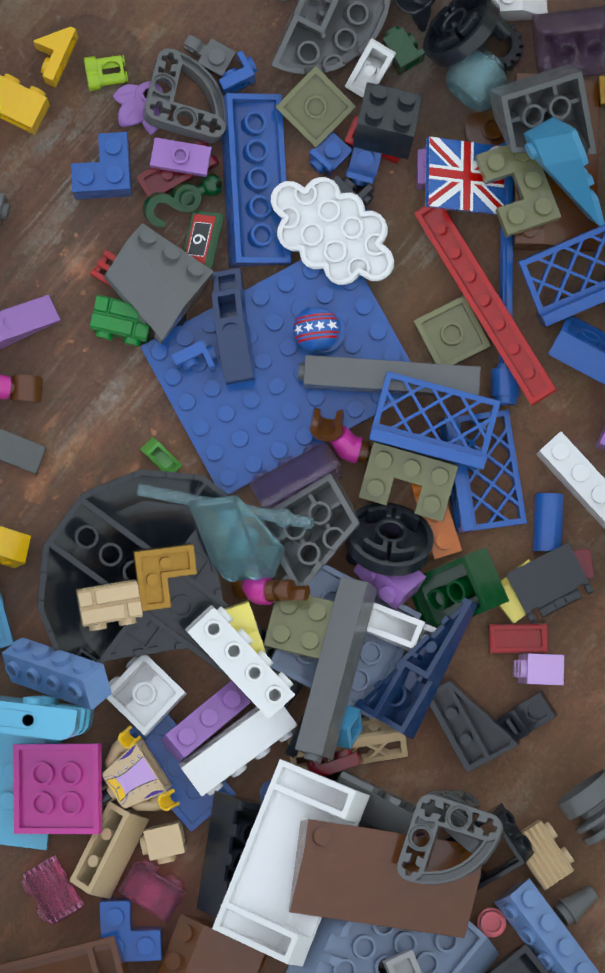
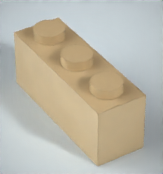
(109, 851)

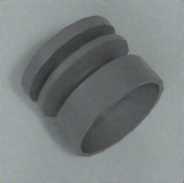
(587, 801)

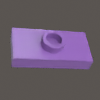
(180, 157)

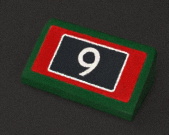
(203, 236)

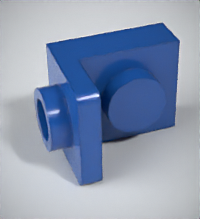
(235, 79)
(329, 155)
(363, 166)
(190, 356)

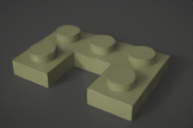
(537, 201)
(431, 473)

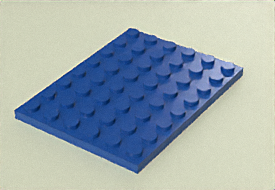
(267, 419)

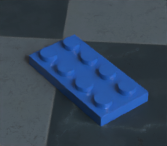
(193, 807)

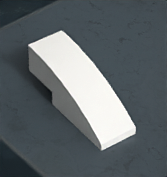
(397, 627)

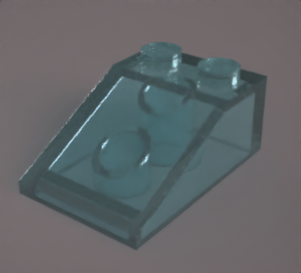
(236, 539)

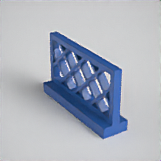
(573, 302)
(428, 445)
(461, 492)

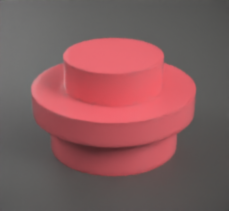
(491, 922)

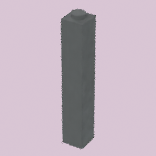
(369, 375)
(336, 669)

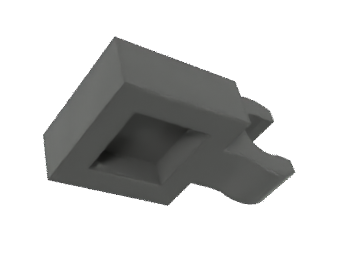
(213, 57)

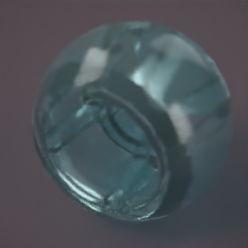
(474, 77)

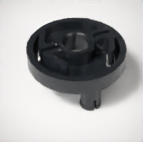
(462, 30)
(385, 555)

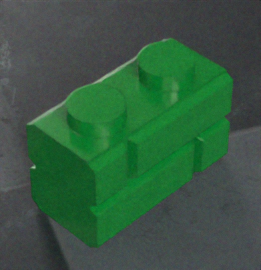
(120, 320)

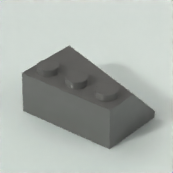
(157, 279)
(333, 523)

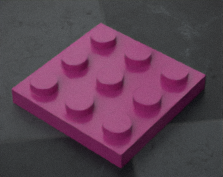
(57, 788)

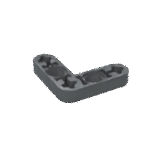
(459, 817)

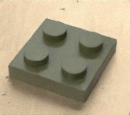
(315, 106)
(452, 333)
(299, 626)

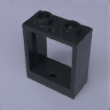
(515, 839)

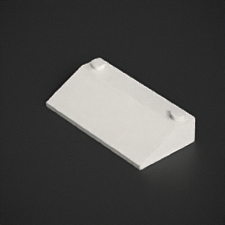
(261, 887)

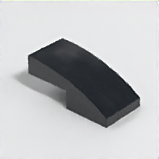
(528, 715)

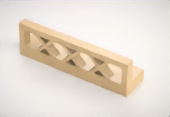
(375, 736)

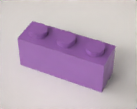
(205, 721)

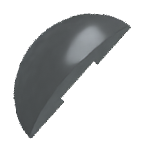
(328, 33)

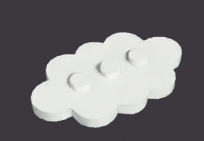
(332, 231)

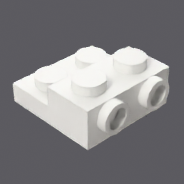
(144, 693)

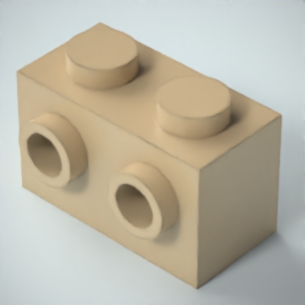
(164, 841)

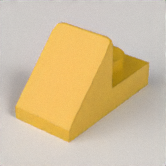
(59, 47)

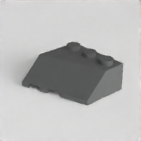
(538, 98)
(383, 808)

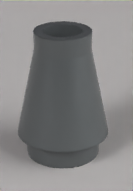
(575, 905)

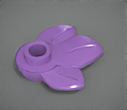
(133, 103)

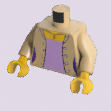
(135, 776)

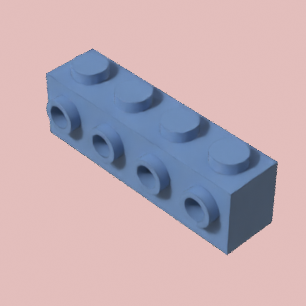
(57, 673)
(543, 930)

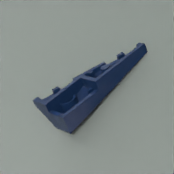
(409, 689)

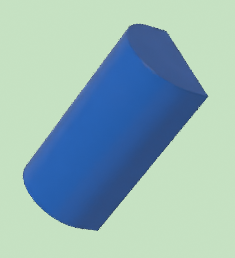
(547, 521)

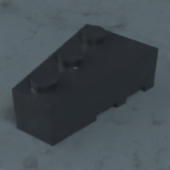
(469, 726)

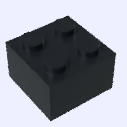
(387, 120)

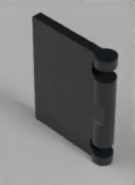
(549, 582)

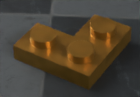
(154, 569)

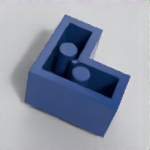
(108, 177)
(134, 942)

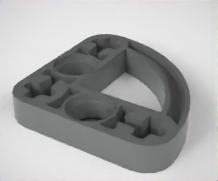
(166, 103)
(432, 826)

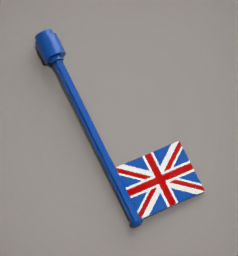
(457, 185)

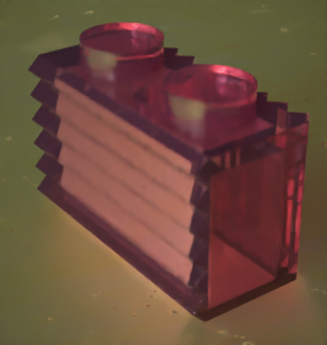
(152, 889)
(51, 890)

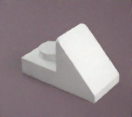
(370, 67)

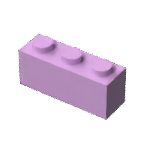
(539, 669)

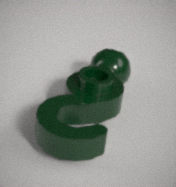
(184, 198)

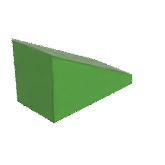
(160, 456)

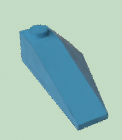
(563, 158)

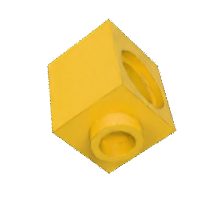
(13, 547)

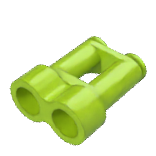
(94, 71)

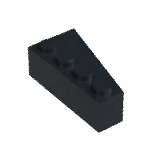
(227, 835)

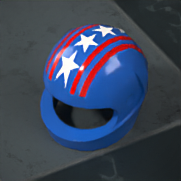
(318, 330)

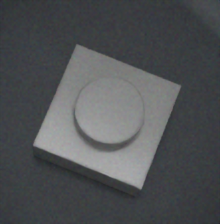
(402, 963)

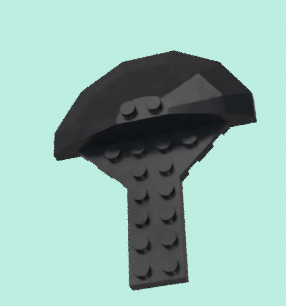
(96, 548)

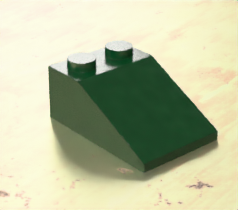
(466, 577)

